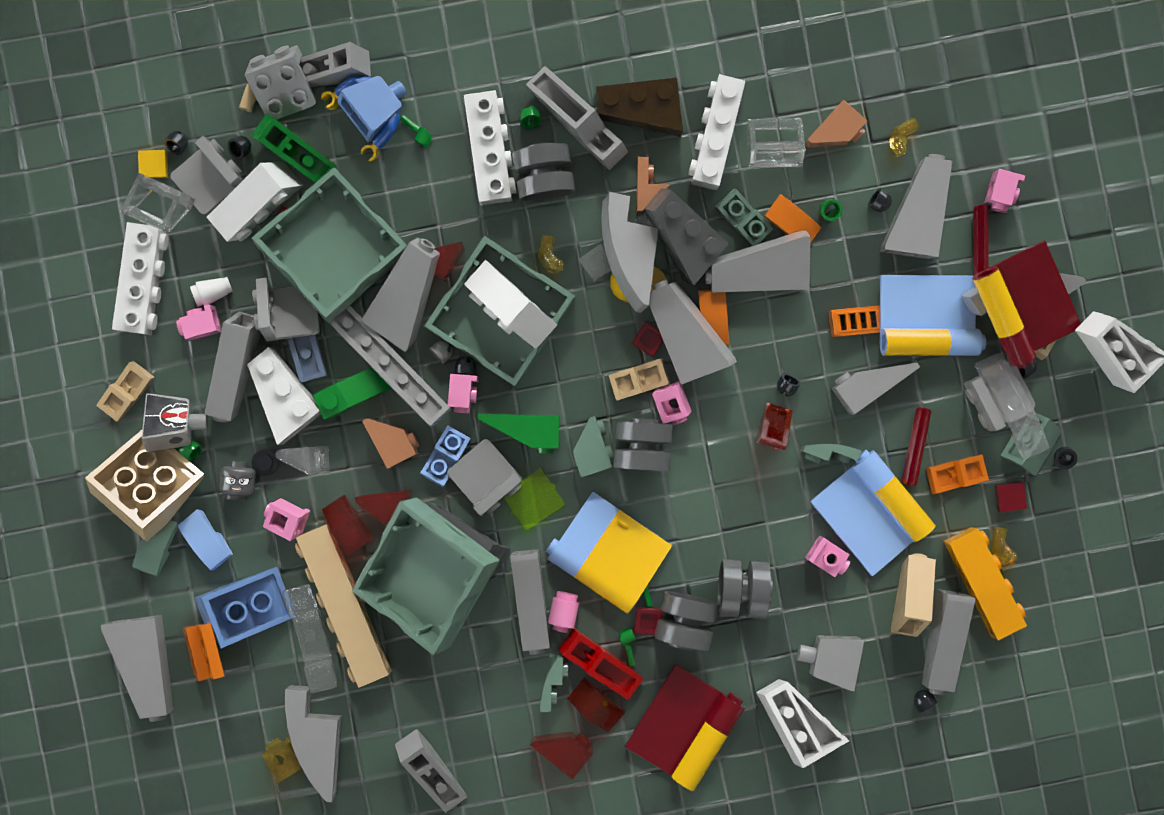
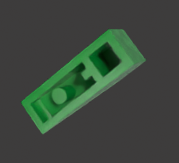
(292, 149)
(350, 393)
(531, 430)

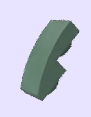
(743, 217)
(820, 452)
(154, 553)
(555, 675)

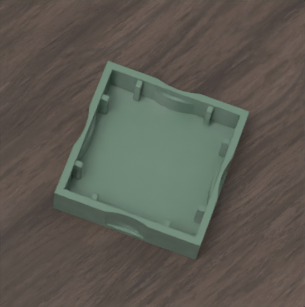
(330, 245)
(474, 332)
(425, 575)

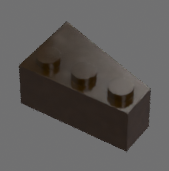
(642, 105)

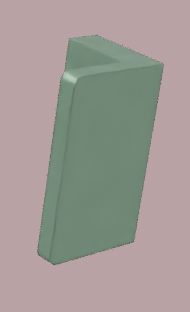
(1034, 463)

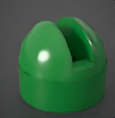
(533, 122)
(834, 213)
(191, 451)

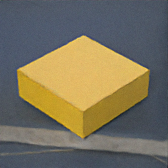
(153, 163)

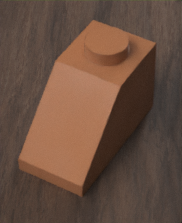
(838, 128)
(392, 442)

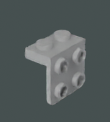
(280, 82)
(207, 176)
(283, 312)
(989, 411)
(485, 477)

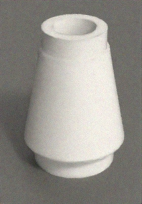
(210, 290)

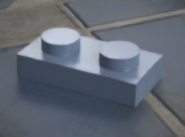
(307, 358)

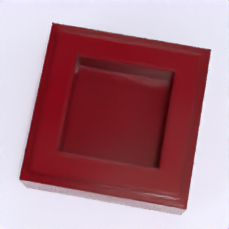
(648, 339)
(1010, 497)
(646, 620)

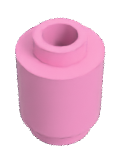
(563, 611)

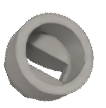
(441, 351)

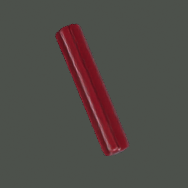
(981, 238)
(916, 446)

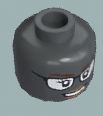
(237, 481)

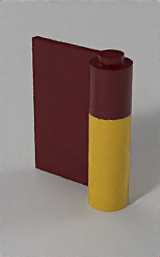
(1027, 303)
(685, 726)

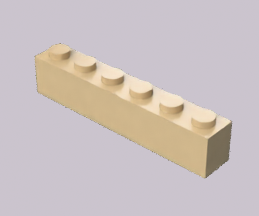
(345, 608)

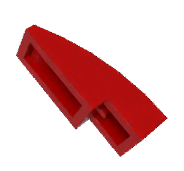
(600, 663)

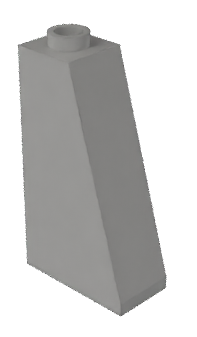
(920, 217)
(764, 267)
(403, 297)
(687, 334)
(231, 372)
(530, 600)
(947, 640)
(143, 663)

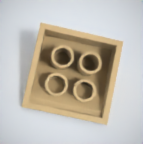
(144, 485)

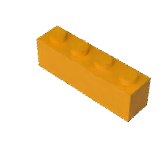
(985, 583)

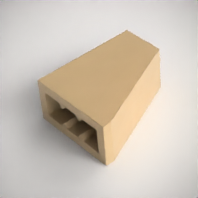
(914, 596)

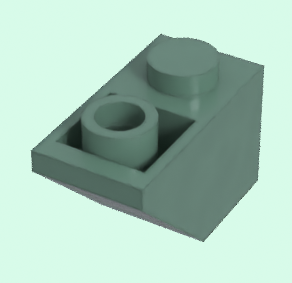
(591, 451)

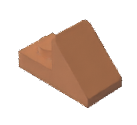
(645, 191)

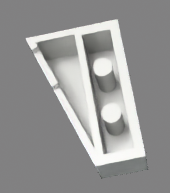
(254, 200)
(509, 304)
(1120, 351)
(283, 397)
(798, 724)

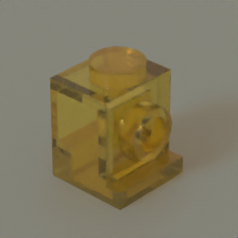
(285, 749)

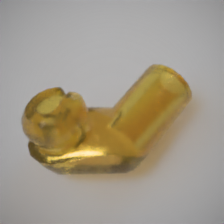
(899, 136)
(547, 257)
(1001, 549)

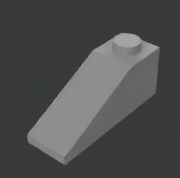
(335, 65)
(864, 387)
(429, 770)

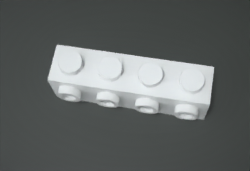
(719, 126)
(488, 147)
(140, 279)

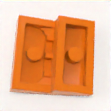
(203, 651)

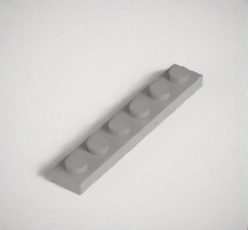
(390, 366)

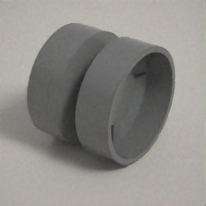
(542, 163)
(643, 440)
(753, 589)
(685, 628)

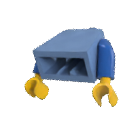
(371, 108)

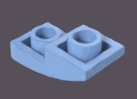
(445, 455)
(205, 542)

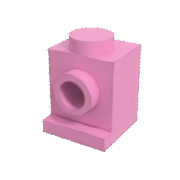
(1003, 190)
(199, 323)
(462, 392)
(669, 413)
(285, 519)
(819, 553)

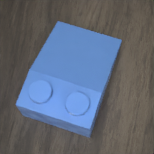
(244, 607)

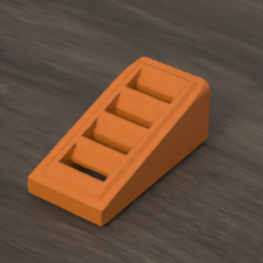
(835, 324)

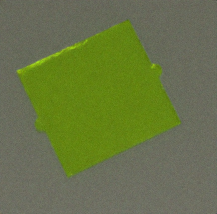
(534, 499)

